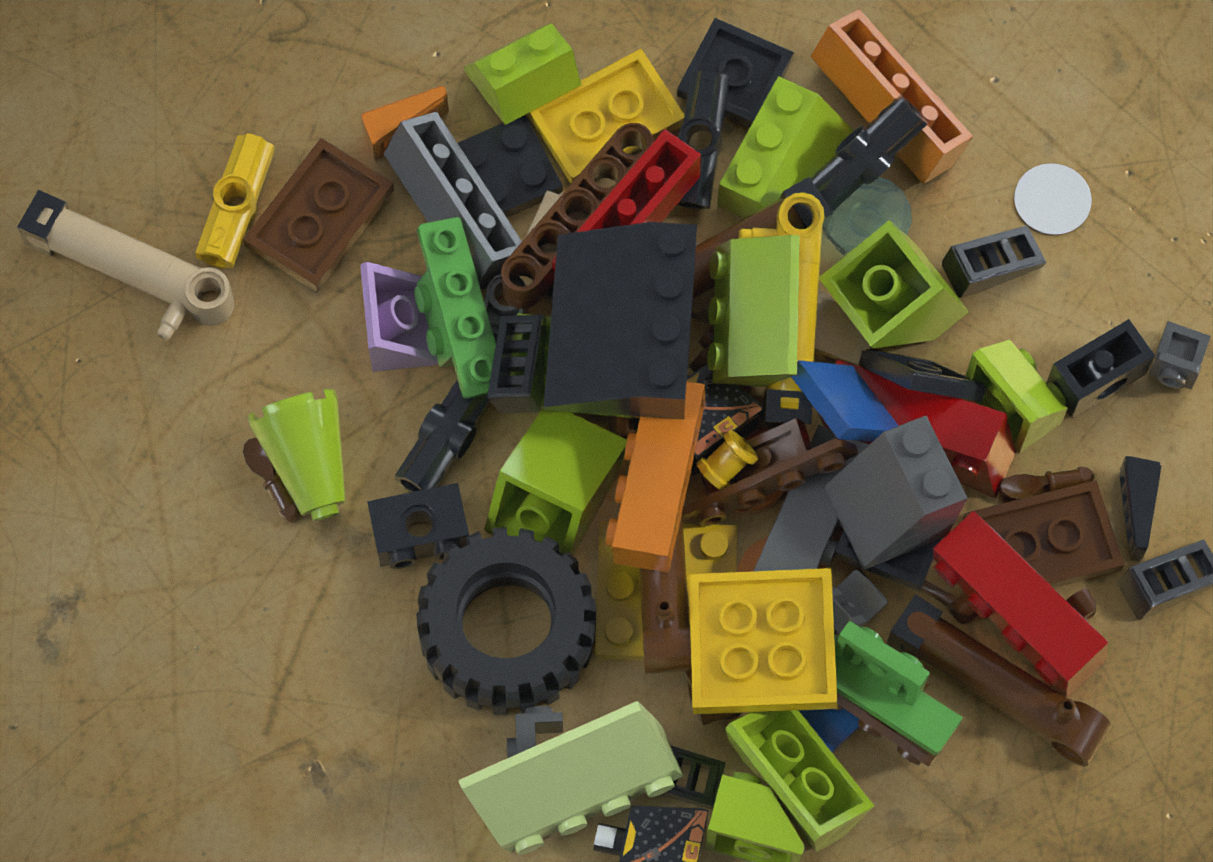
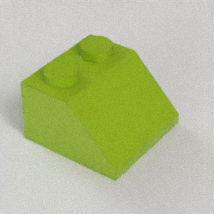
(525, 73)
(1018, 391)
(751, 823)

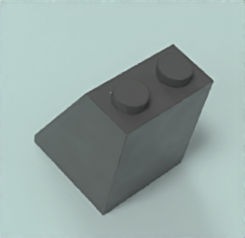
(897, 494)

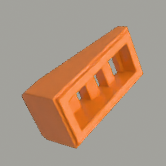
(383, 122)

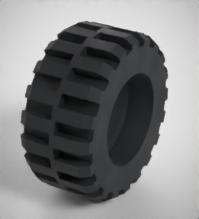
(497, 563)

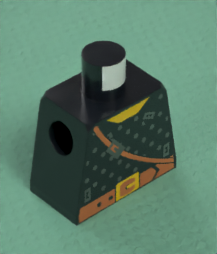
(725, 409)
(655, 835)

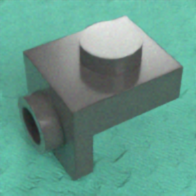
(1179, 356)
(856, 601)
(534, 721)

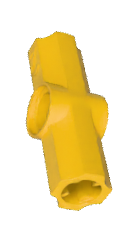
(228, 224)

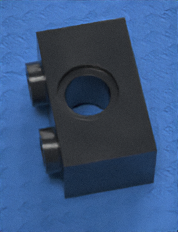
(1101, 367)
(395, 514)

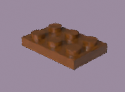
(318, 214)
(1059, 533)

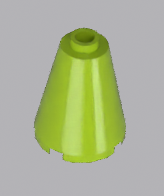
(305, 450)

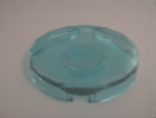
(866, 212)

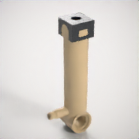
(54, 228)

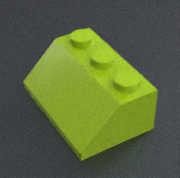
(784, 145)
(754, 310)
(801, 774)

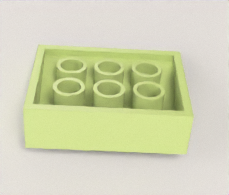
(573, 778)

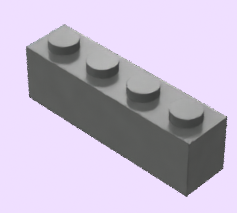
(449, 187)
(805, 522)

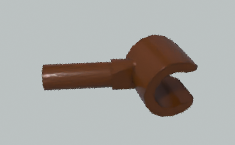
(1083, 603)
(958, 607)

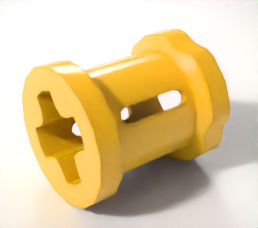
(727, 460)

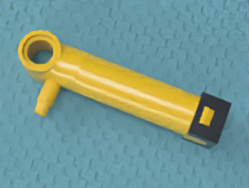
(784, 398)

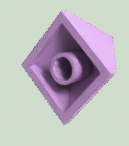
(392, 319)

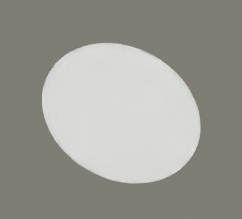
(1053, 199)

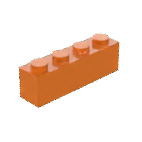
(874, 75)
(655, 486)

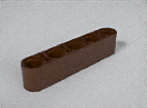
(581, 195)

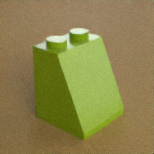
(893, 291)
(556, 479)

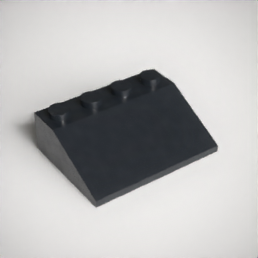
(622, 321)

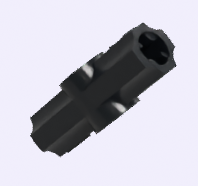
(704, 113)
(868, 152)
(442, 438)

